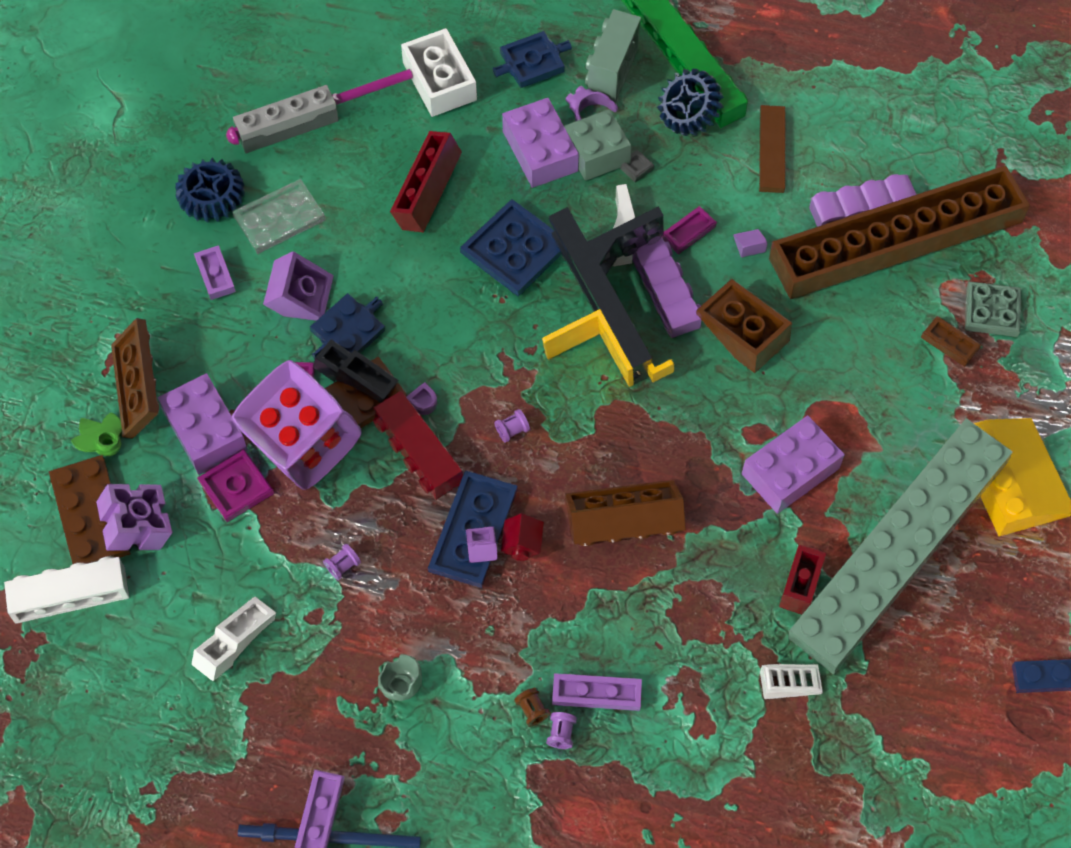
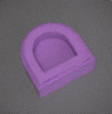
(423, 399)

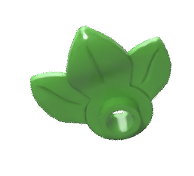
(95, 435)

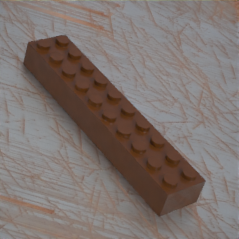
(898, 232)

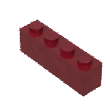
(426, 181)
(418, 445)

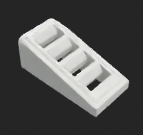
(781, 691)

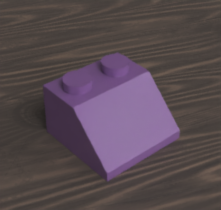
(298, 288)

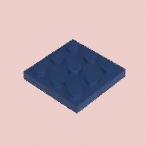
(513, 247)

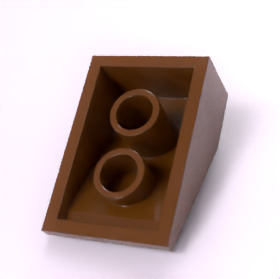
(745, 325)

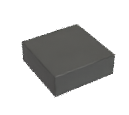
(639, 166)

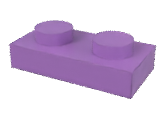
(214, 272)

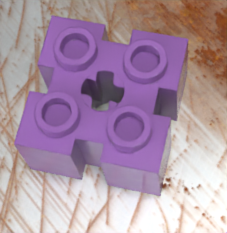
(133, 517)

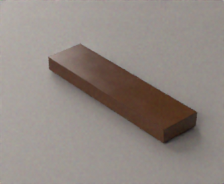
(772, 149)

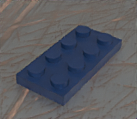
(477, 504)

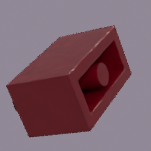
(802, 579)

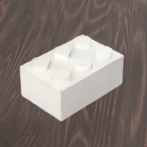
(439, 72)

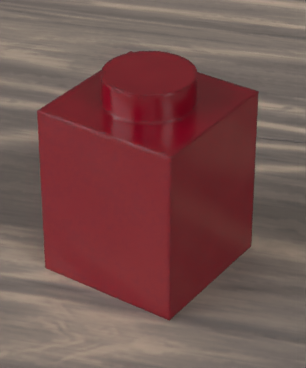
(522, 537)

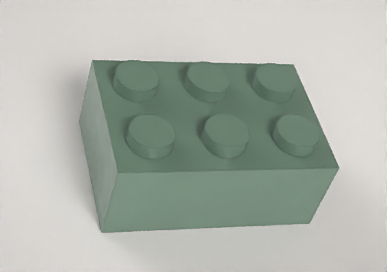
(613, 54)

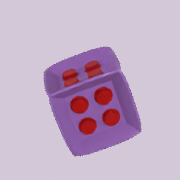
(297, 424)

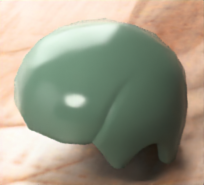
(400, 678)

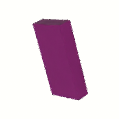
(689, 230)

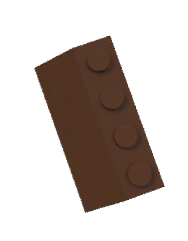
(625, 512)

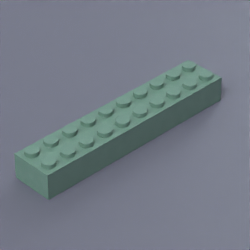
(899, 546)

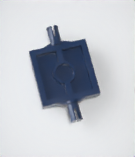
(532, 59)
(349, 325)

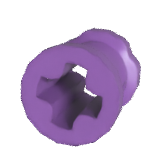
(512, 425)
(342, 562)
(561, 730)

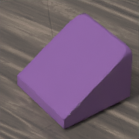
(750, 243)
(481, 544)

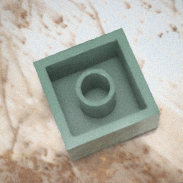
(599, 144)

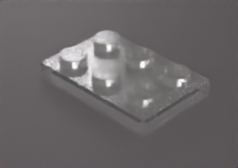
(279, 216)

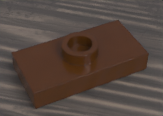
(951, 341)

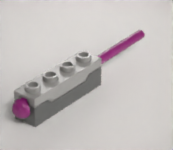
(298, 114)

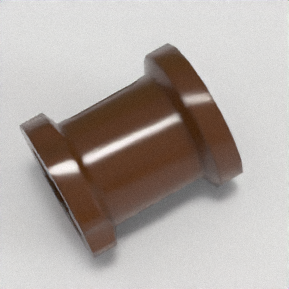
(524, 700)

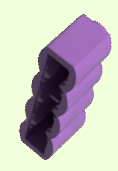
(851, 200)
(667, 288)

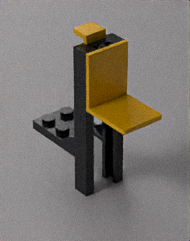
(589, 265)

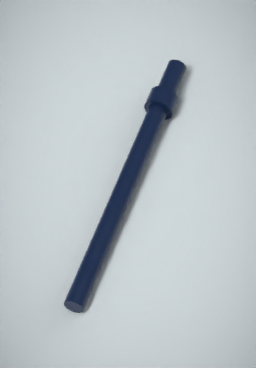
(270, 832)

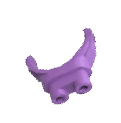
(585, 98)

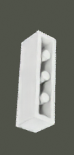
(66, 589)

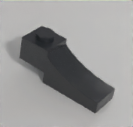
(355, 371)

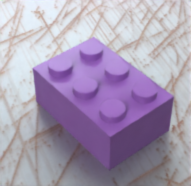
(540, 142)
(202, 423)
(792, 464)

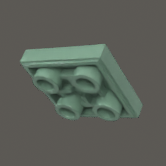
(992, 309)

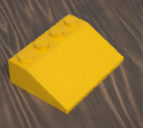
(1029, 486)

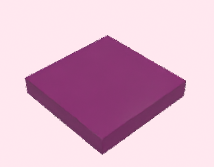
(235, 485)

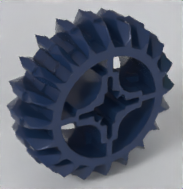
(701, 108)
(209, 190)

